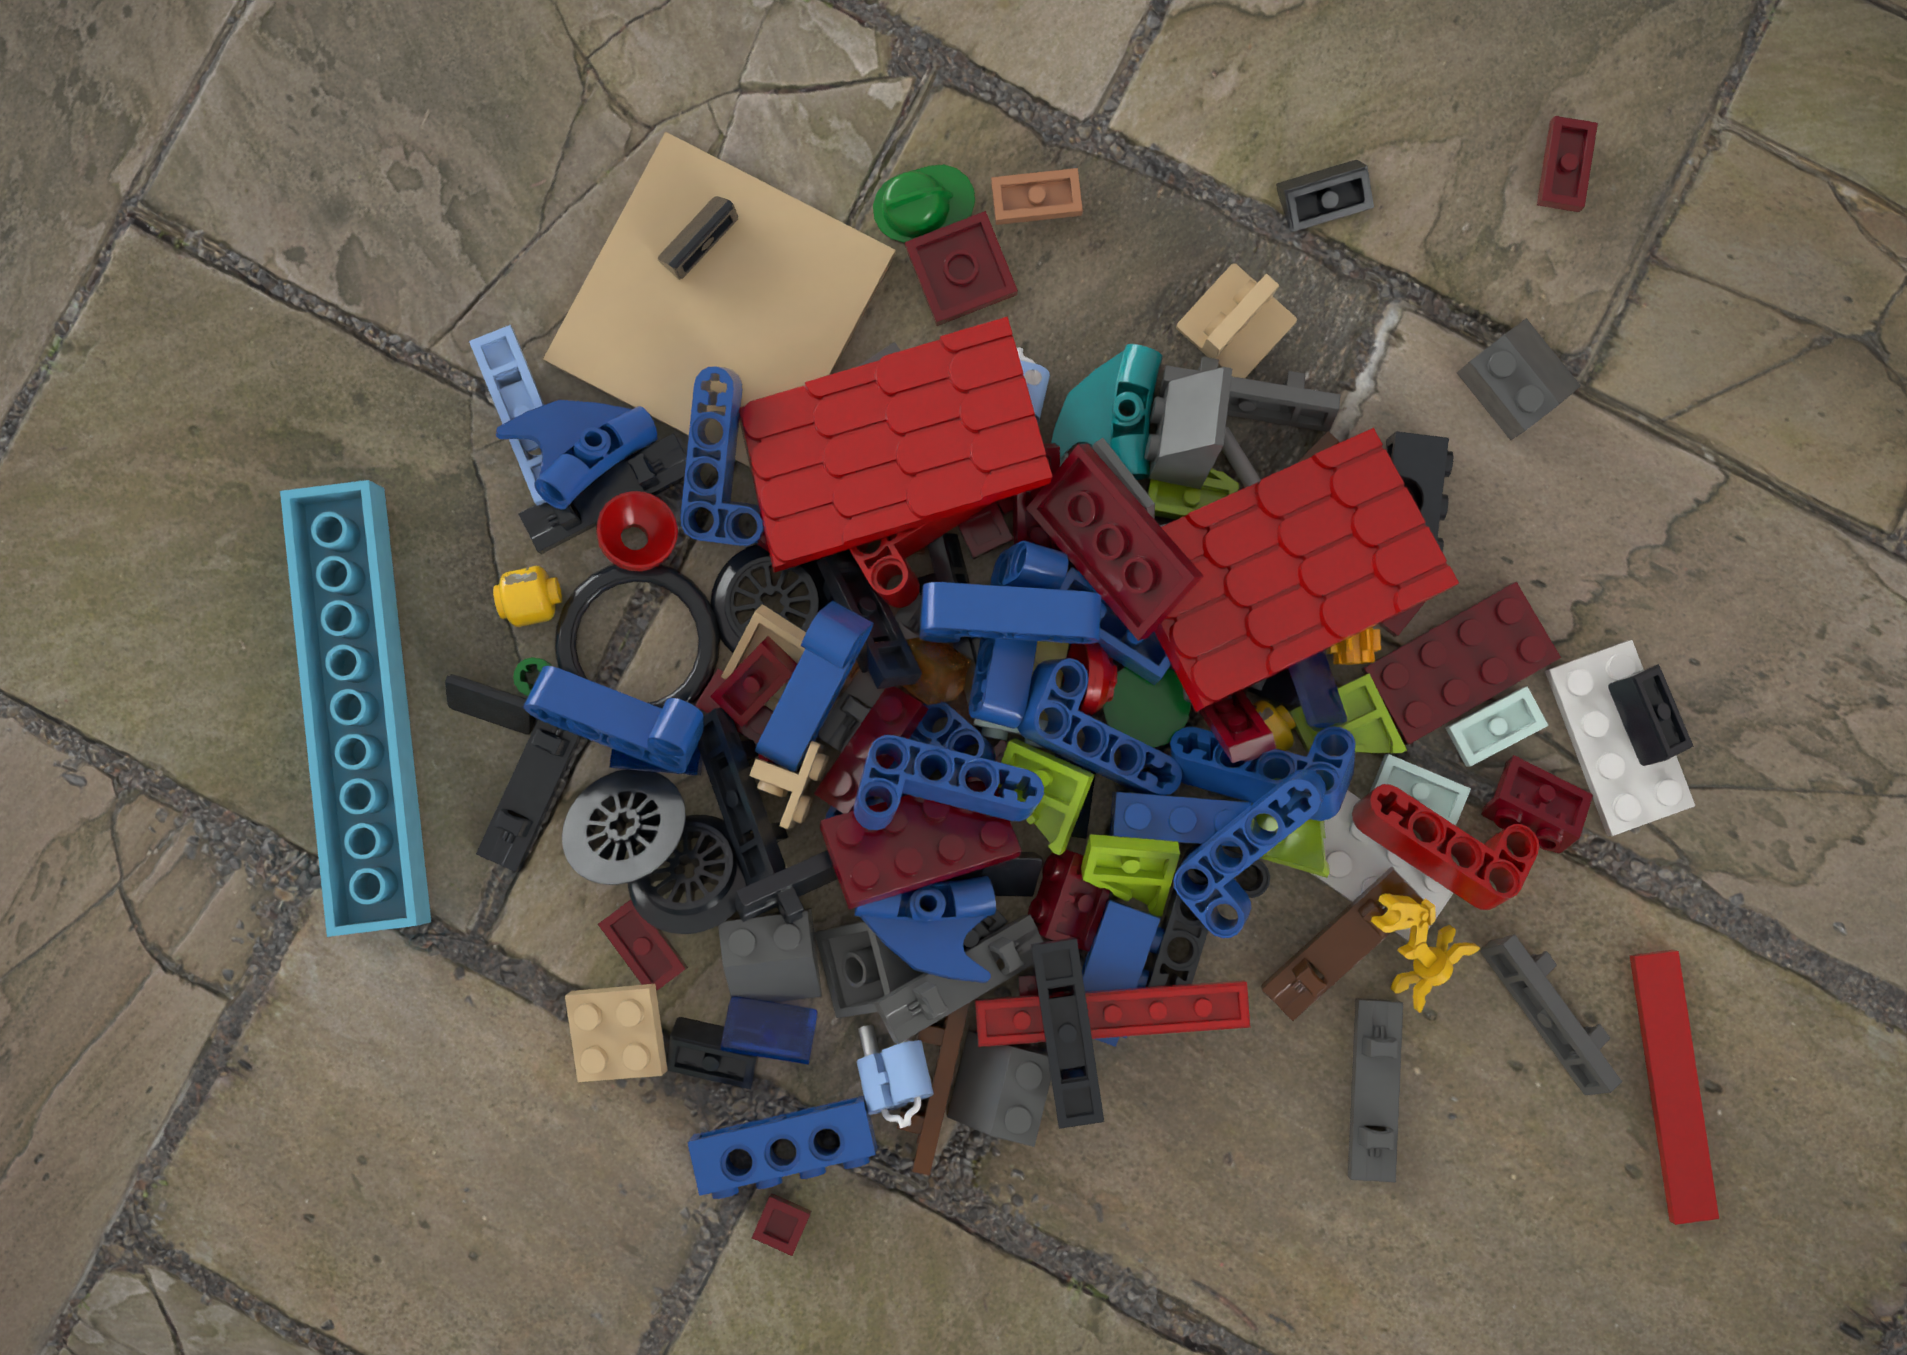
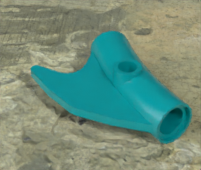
(1095, 403)

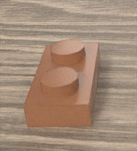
(1036, 196)

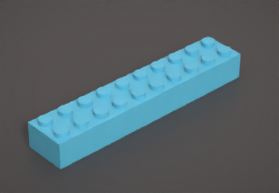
(355, 708)

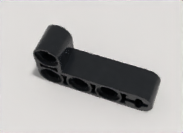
(1192, 929)

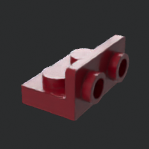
(1541, 802)
(1067, 903)

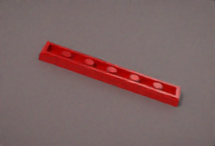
(1122, 1012)
(1674, 1087)

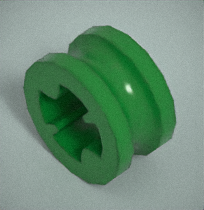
(521, 669)

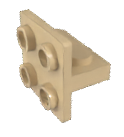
(1237, 321)
(779, 781)

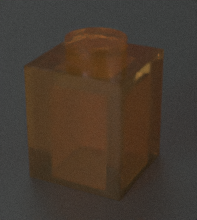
(941, 670)

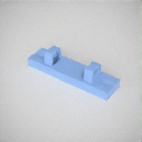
(512, 392)

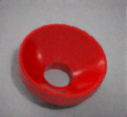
(643, 512)
(1101, 675)

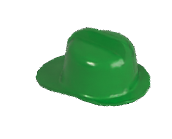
(922, 202)

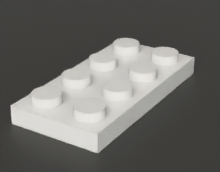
(1621, 787)
(1359, 861)

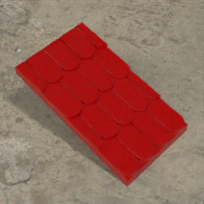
(893, 444)
(1297, 568)

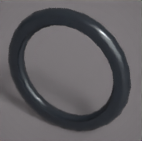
(661, 576)

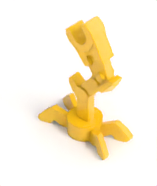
(1431, 964)

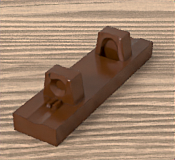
(1335, 948)
(929, 1123)

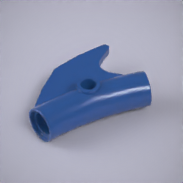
(579, 443)
(934, 939)

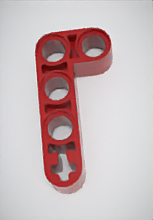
(892, 554)
(1390, 817)

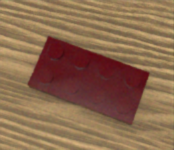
(1114, 542)
(1462, 663)
(916, 849)

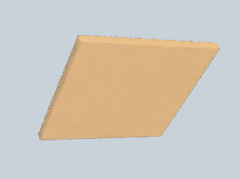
(763, 301)

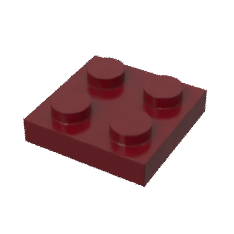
(961, 268)

